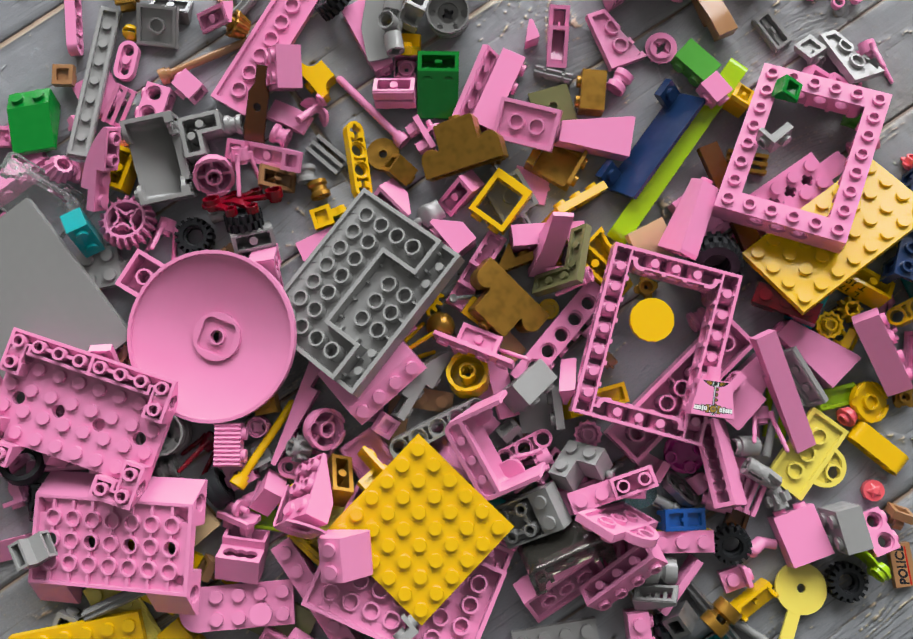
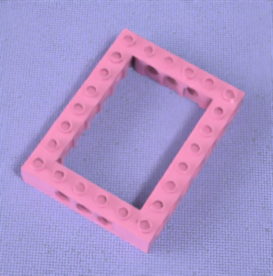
(786, 221)
(723, 294)

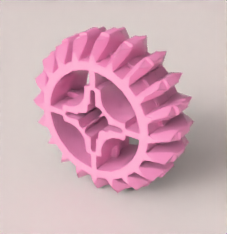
(115, 227)

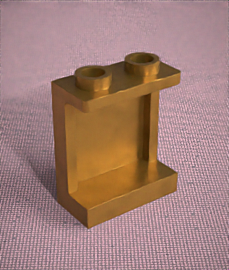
(557, 167)

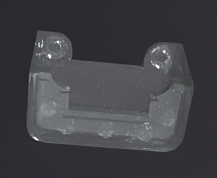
(26, 180)

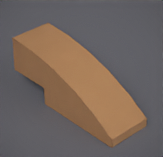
(715, 17)

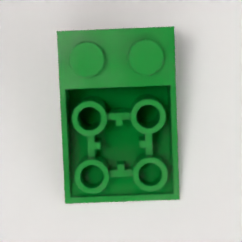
(437, 84)

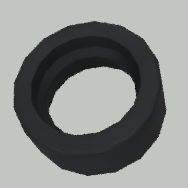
(30, 477)

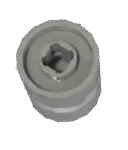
(667, 575)

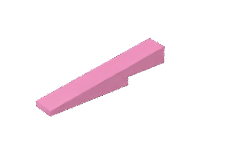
(783, 389)
(302, 405)

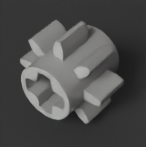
(298, 448)
(777, 499)

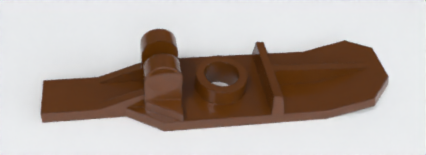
(256, 120)

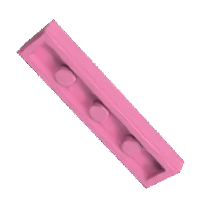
(476, 81)

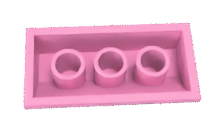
(559, 592)

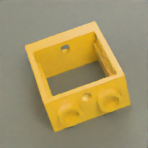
(513, 185)

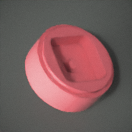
(872, 490)

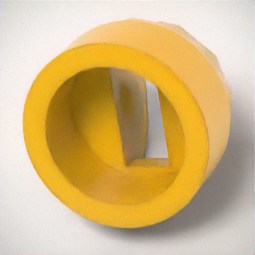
(128, 35)

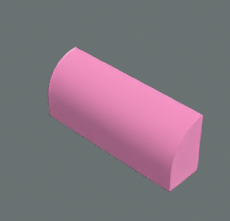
(721, 466)

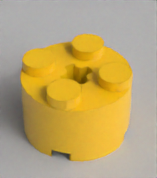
(466, 386)

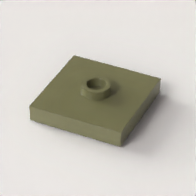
(555, 97)

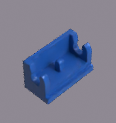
(682, 519)

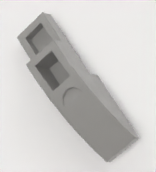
(427, 379)

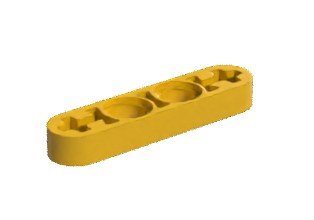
(353, 160)

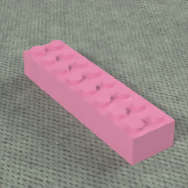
(667, 394)

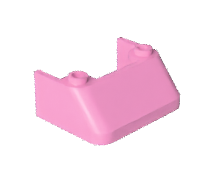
(479, 457)

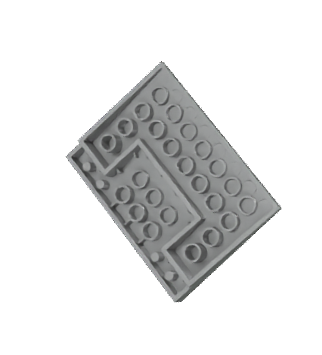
(48, 287)
(366, 290)

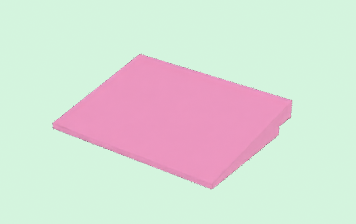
(374, 612)

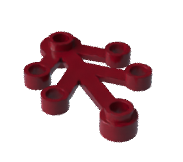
(214, 203)

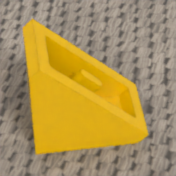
(739, 100)

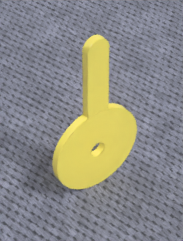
(798, 602)

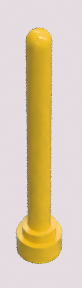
(240, 479)

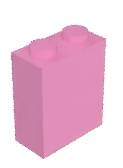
(800, 534)

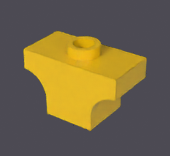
(318, 79)

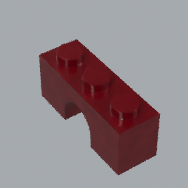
(770, 300)

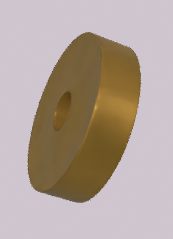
(376, 148)

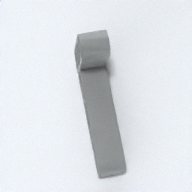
(425, 427)

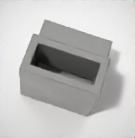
(32, 551)

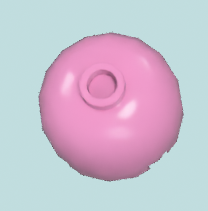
(213, 175)
(324, 429)

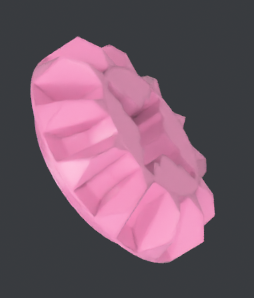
(659, 39)

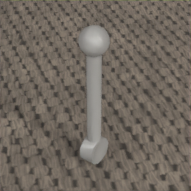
(453, 298)
(609, 473)

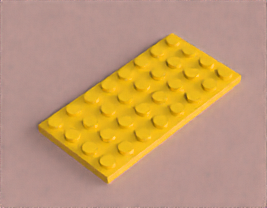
(811, 274)

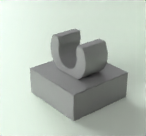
(508, 430)

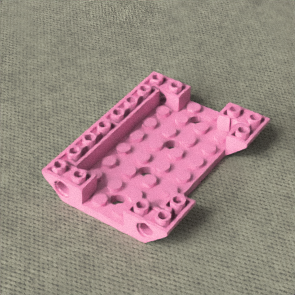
(89, 390)
(162, 515)

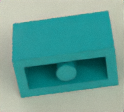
(82, 232)

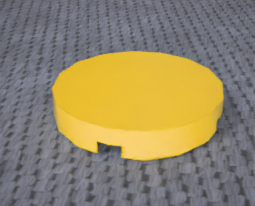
(651, 320)
(869, 401)

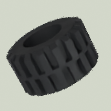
(721, 245)

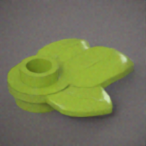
(877, 570)

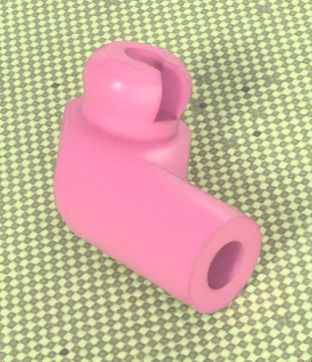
(760, 543)

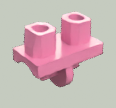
(416, 128)
(239, 515)

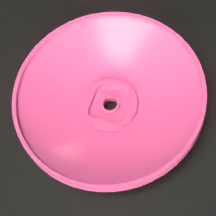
(175, 328)

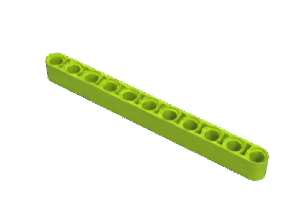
(639, 207)

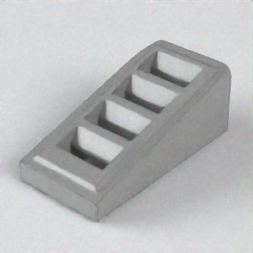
(643, 601)

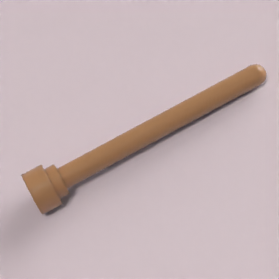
(167, 74)

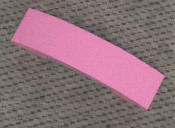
(271, 155)

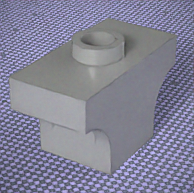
(412, 14)

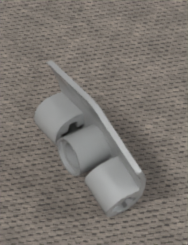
(380, 37)

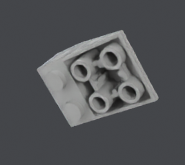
(535, 514)

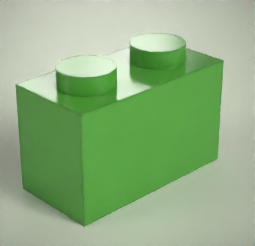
(694, 63)

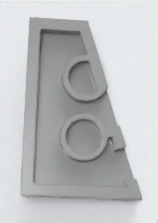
(850, 64)

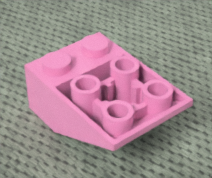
(310, 494)

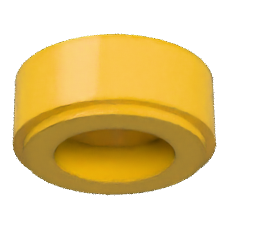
(550, 307)

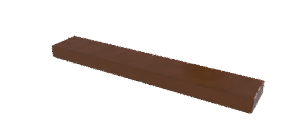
(716, 167)

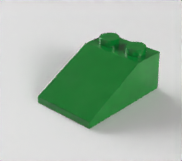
(33, 121)

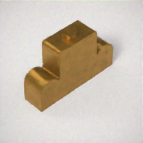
(462, 148)
(503, 302)

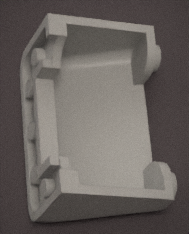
(158, 159)

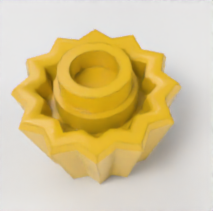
(829, 324)

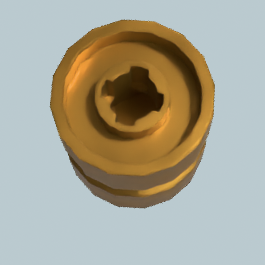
(726, 611)

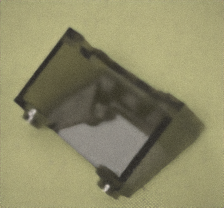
(561, 551)

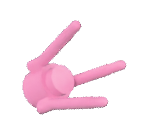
(870, 49)
(239, 157)
(165, 228)
(588, 278)
(761, 417)
(539, 457)

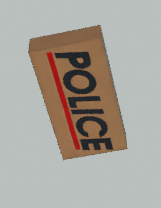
(901, 565)

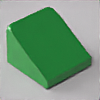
(787, 89)

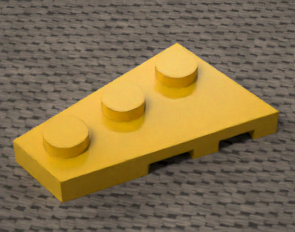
(579, 199)

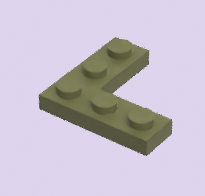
(573, 271)

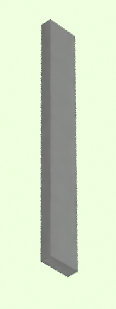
(94, 83)

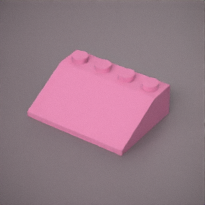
(390, 380)

